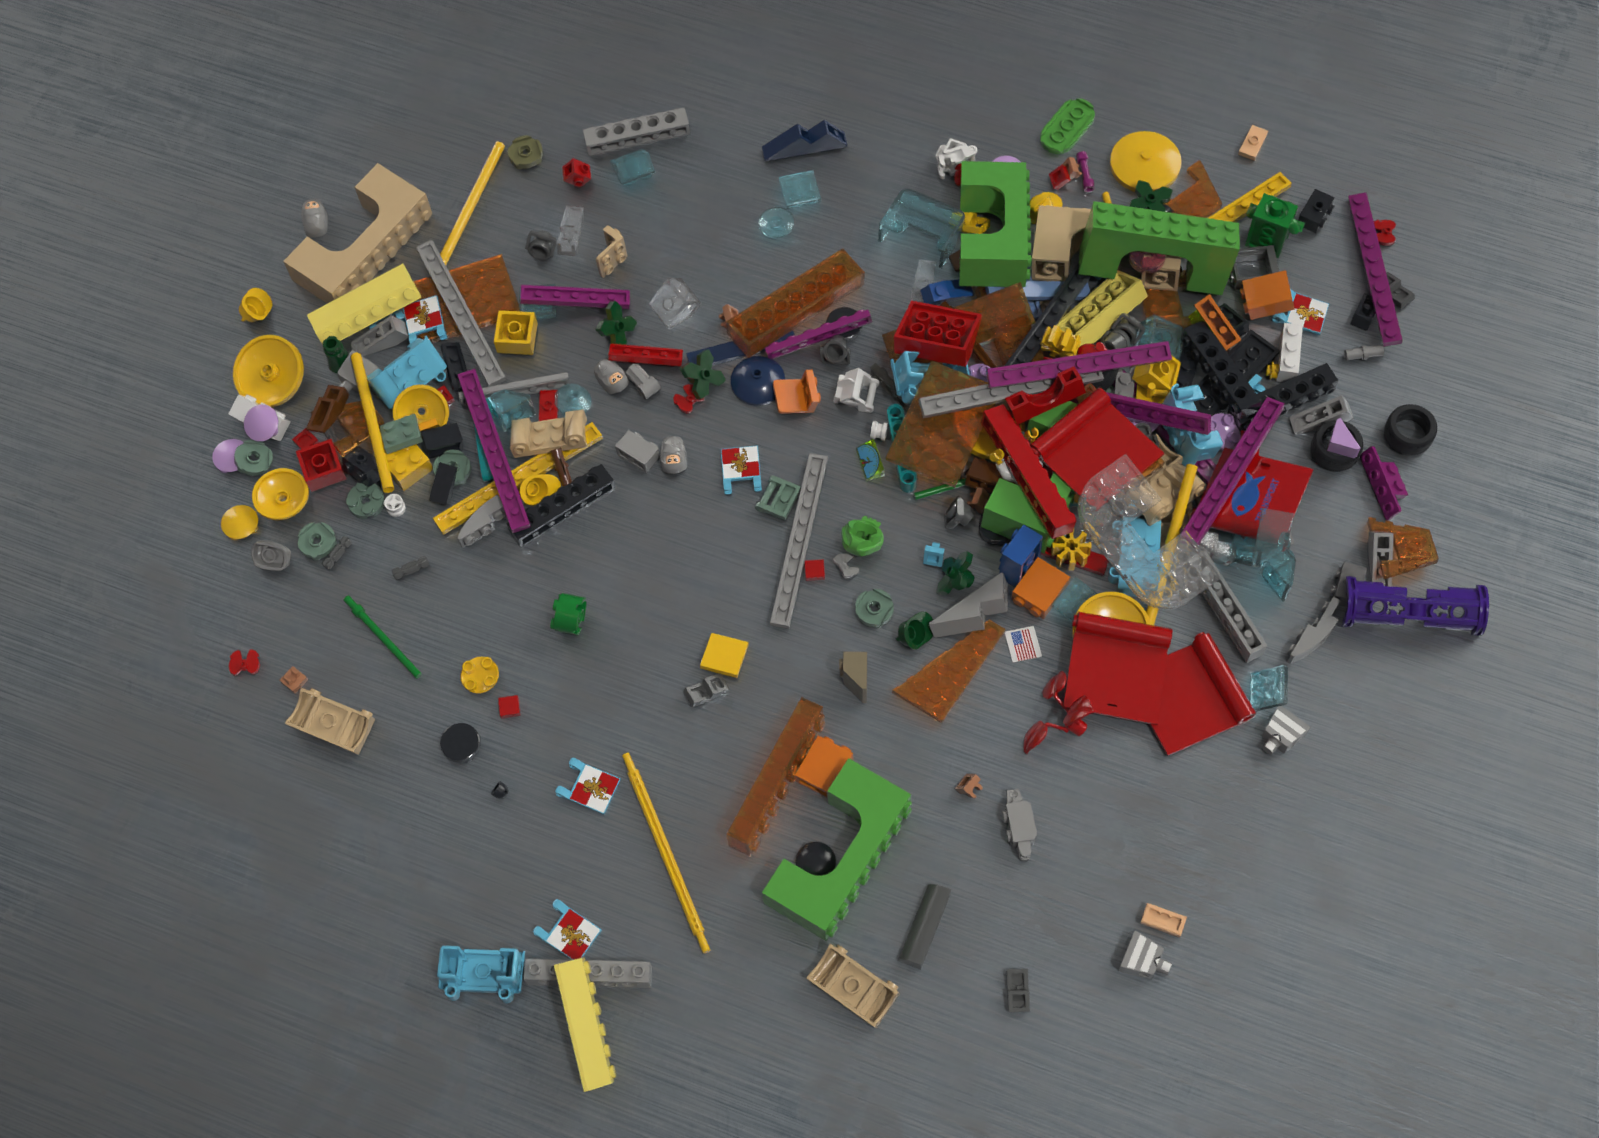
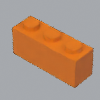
(1217, 322)

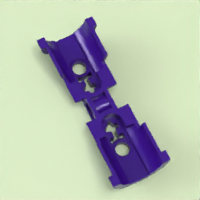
(1364, 594)

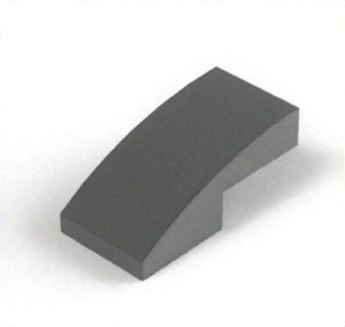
(1400, 295)
(706, 690)
(1018, 990)

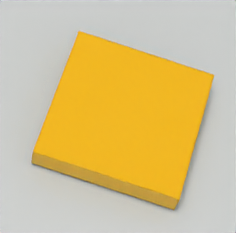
(724, 655)

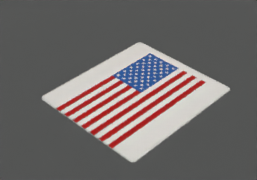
(1023, 644)

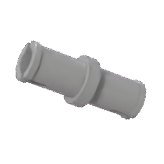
(1364, 352)

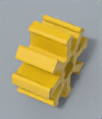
(1060, 342)
(1079, 552)

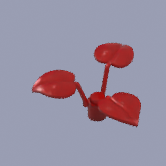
(1079, 709)

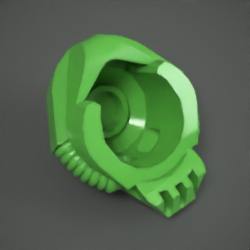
(862, 536)

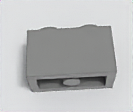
(637, 451)

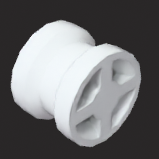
(879, 430)
(392, 501)

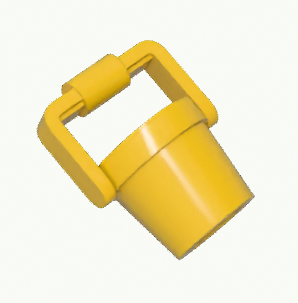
(972, 220)

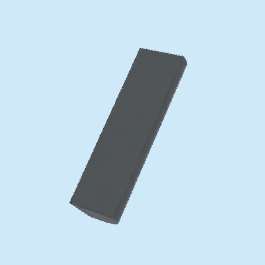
(925, 926)

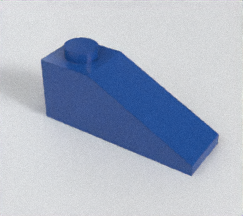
(945, 291)

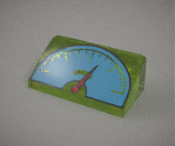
(870, 460)

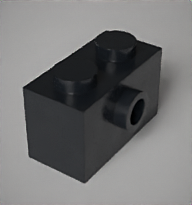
(1316, 210)
(441, 439)
(361, 466)

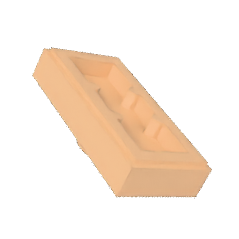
(1253, 142)
(1163, 920)

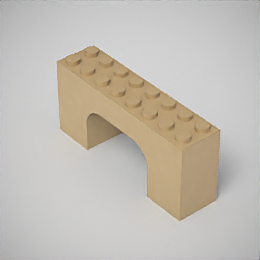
(399, 215)
(1059, 238)

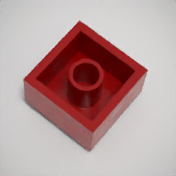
(321, 465)

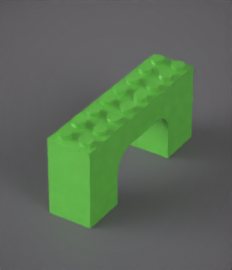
(1119, 229)
(1002, 256)
(1009, 506)
(823, 900)

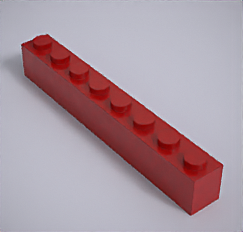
(1028, 472)

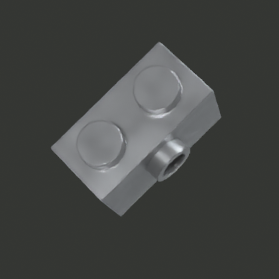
(1340, 589)

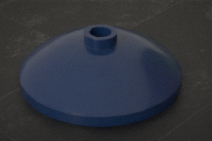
(756, 389)

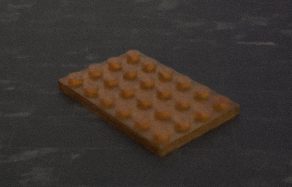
(484, 289)
(943, 442)

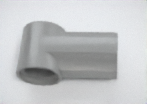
(644, 383)

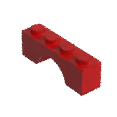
(1065, 388)

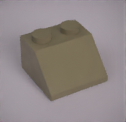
(854, 673)

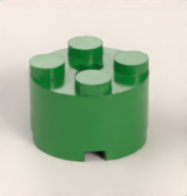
(569, 613)

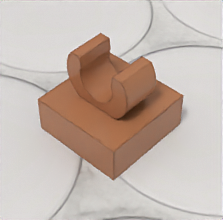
(1072, 168)
(728, 313)
(979, 500)
(293, 680)
(967, 785)

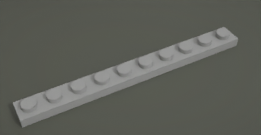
(461, 314)
(982, 395)
(799, 541)

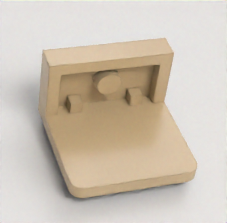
(613, 254)

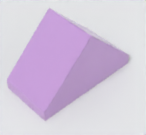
(1342, 441)

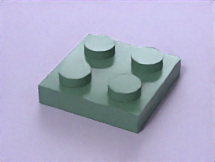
(401, 433)

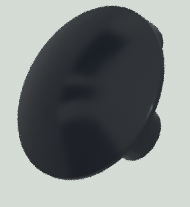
(816, 858)

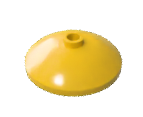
(421, 397)
(276, 486)

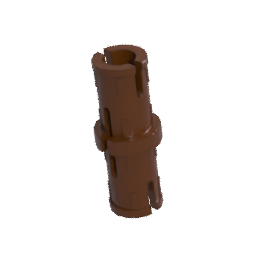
(561, 466)

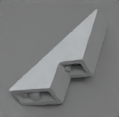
(971, 611)

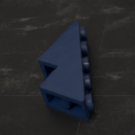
(801, 141)

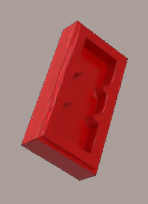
(547, 405)

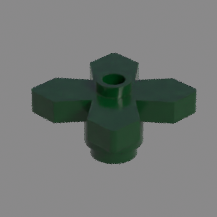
(1150, 199)
(615, 324)
(702, 374)
(956, 574)

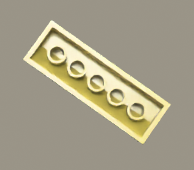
(365, 305)
(1103, 307)
(584, 1024)

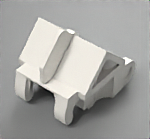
(953, 154)
(850, 387)

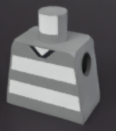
(1283, 731)
(1143, 958)

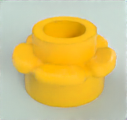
(1272, 371)

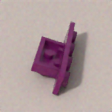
(1385, 482)

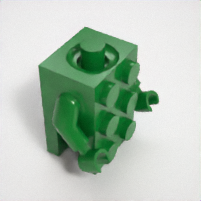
(1272, 223)

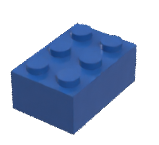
(1020, 554)

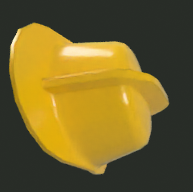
(1043, 199)
(255, 305)
(537, 487)

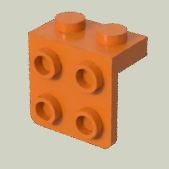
(797, 394)

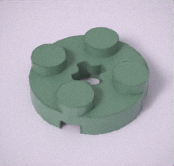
(456, 458)
(250, 467)
(365, 510)
(318, 550)
(871, 598)

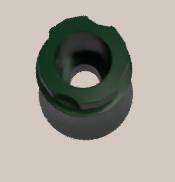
(335, 353)

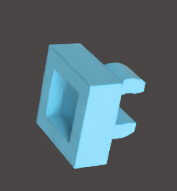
(1255, 384)
(934, 555)

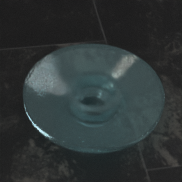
(773, 217)
(566, 403)

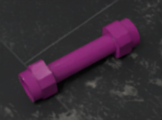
(1082, 160)

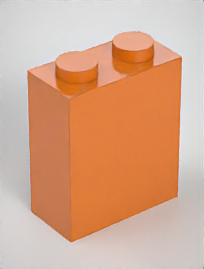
(1267, 295)
(1040, 588)
(822, 765)

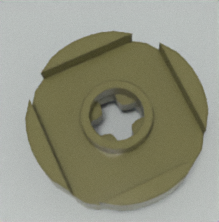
(527, 160)

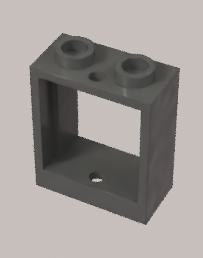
(1251, 254)

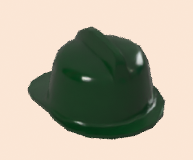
(915, 630)

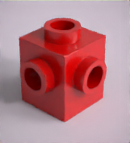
(576, 173)

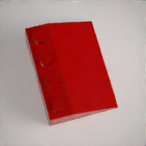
(937, 333)

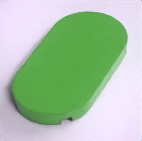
(1067, 126)

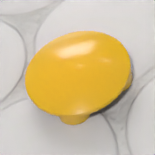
(239, 522)
(479, 674)

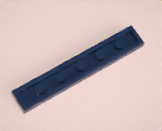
(727, 351)

